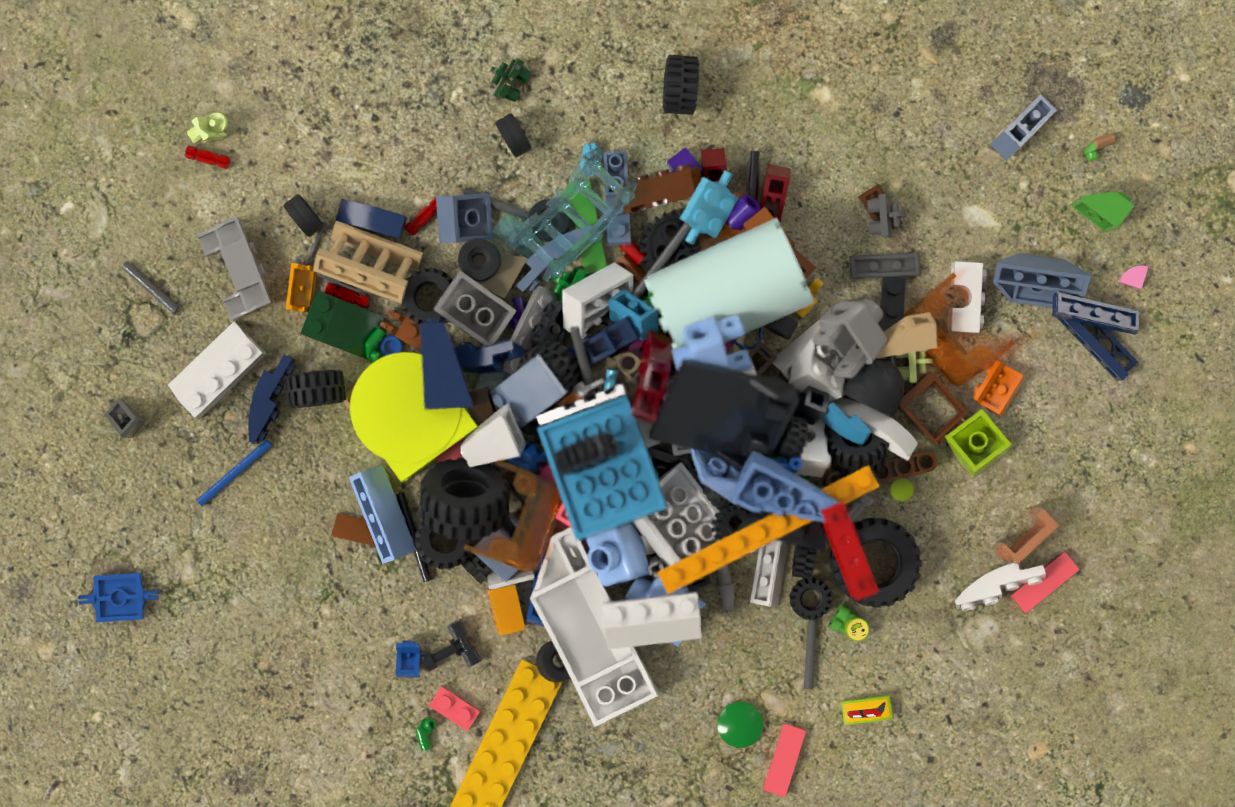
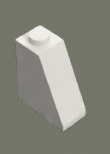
(494, 439)

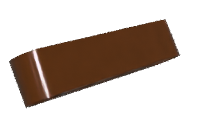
(892, 472)

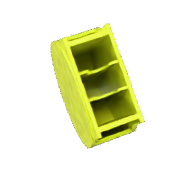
(392, 417)

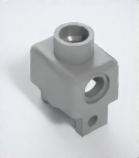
(847, 329)

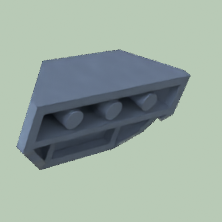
(1036, 278)

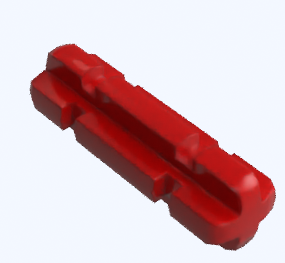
(207, 157)
(422, 218)
(347, 295)

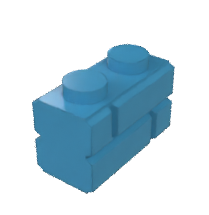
(639, 313)

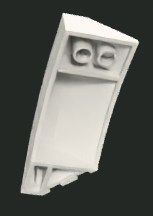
(571, 609)

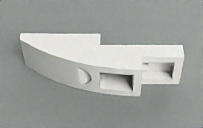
(988, 587)

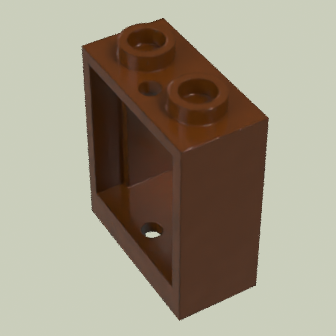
(918, 388)

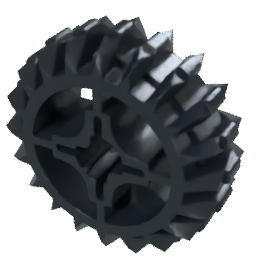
(586, 454)

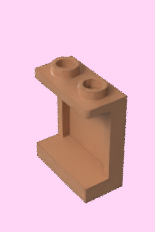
(1030, 540)

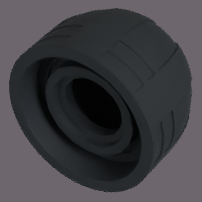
(877, 386)

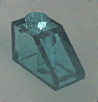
(504, 230)

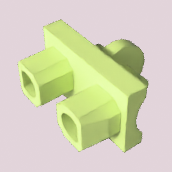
(208, 128)
(909, 373)

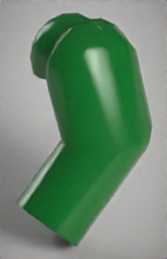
(423, 731)

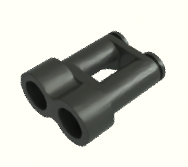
(475, 569)

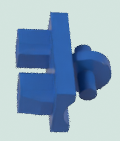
(529, 458)

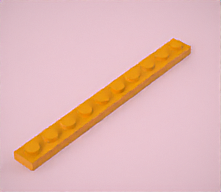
(758, 535)

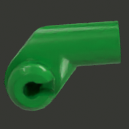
(372, 347)

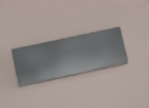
(884, 265)

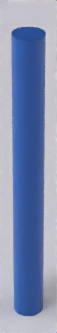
(234, 472)

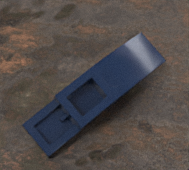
(607, 340)
(486, 358)
(263, 407)

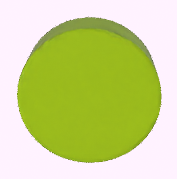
(901, 489)

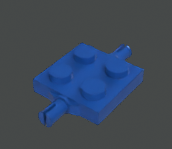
(118, 597)

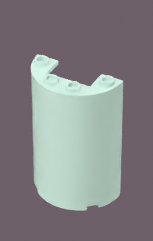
(741, 276)

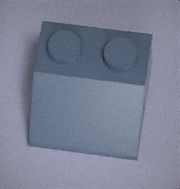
(464, 217)

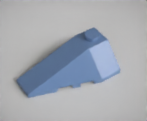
(775, 489)

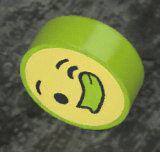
(857, 629)

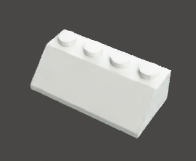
(216, 370)
(652, 620)

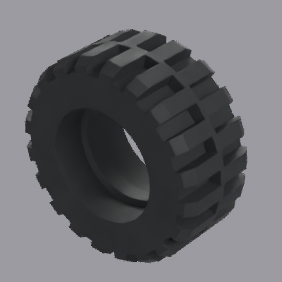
(464, 499)
(907, 561)

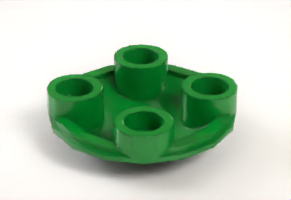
(740, 724)

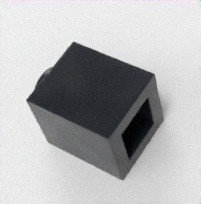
(811, 404)

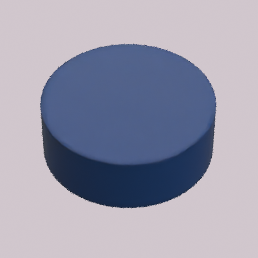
(391, 345)

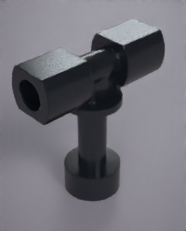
(459, 645)

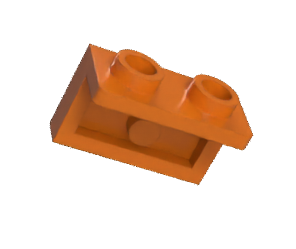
(998, 387)

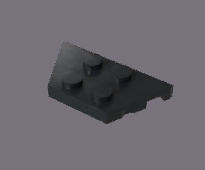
(807, 537)

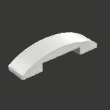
(881, 425)

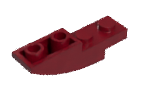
(654, 376)

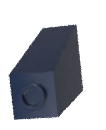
(442, 374)

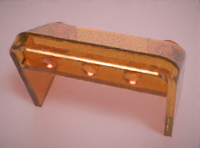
(949, 356)
(534, 526)

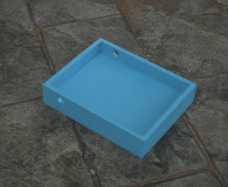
(618, 489)

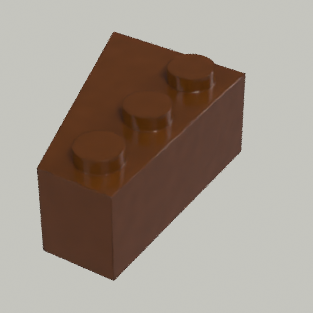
(664, 188)

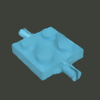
(709, 207)

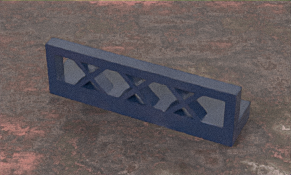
(1092, 345)

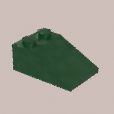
(340, 324)

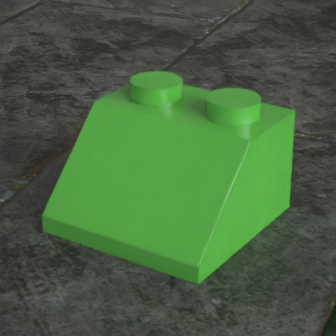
(1104, 209)

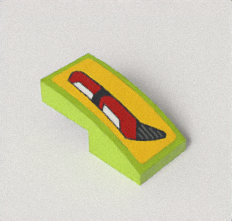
(867, 709)

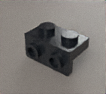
(550, 325)

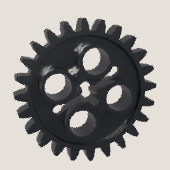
(658, 239)

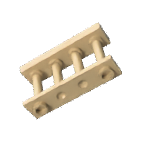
(363, 276)

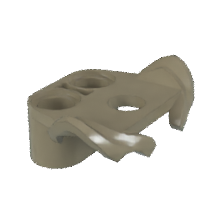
(629, 375)

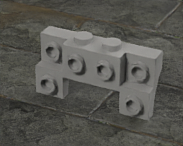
(242, 266)

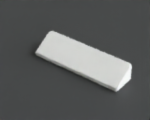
(769, 574)

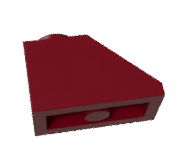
(713, 164)

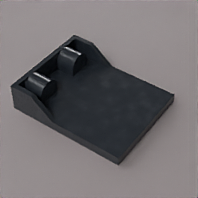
(724, 412)

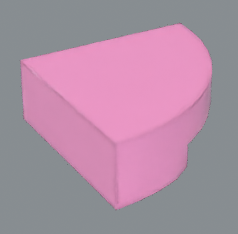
(1134, 277)

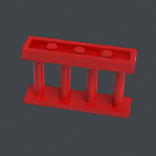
(848, 551)

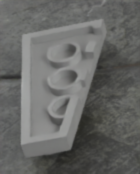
(530, 317)

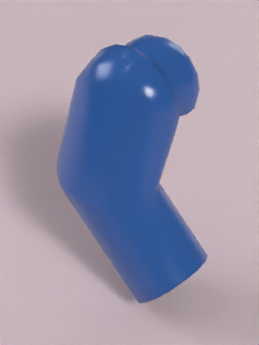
(794, 465)

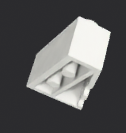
(588, 299)

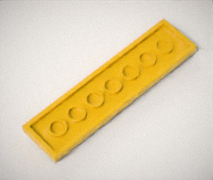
(507, 739)

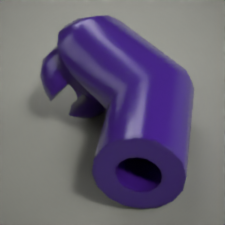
(520, 306)

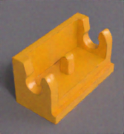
(301, 288)
(506, 610)

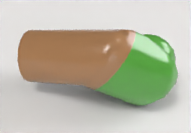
(1100, 142)

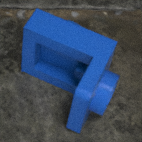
(408, 659)

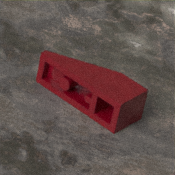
(775, 190)

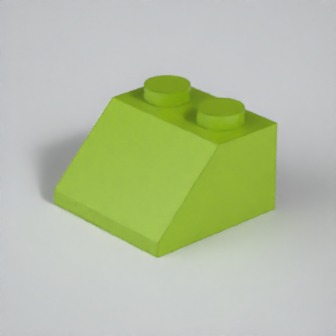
(978, 443)

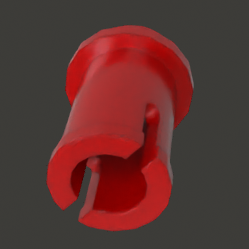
(633, 252)

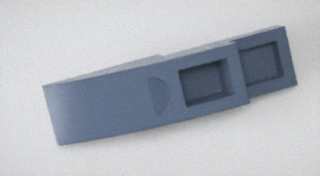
(619, 229)
(538, 267)

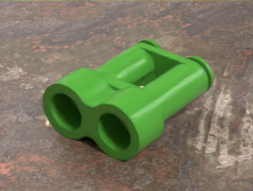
(841, 617)

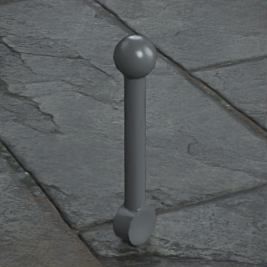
(308, 261)

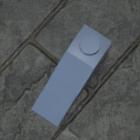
(1023, 127)

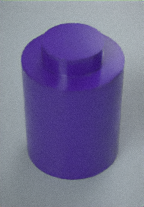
(742, 211)

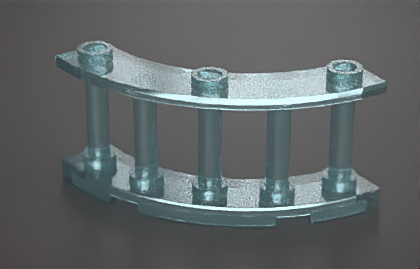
(561, 203)

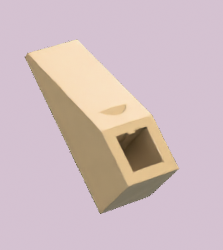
(910, 335)

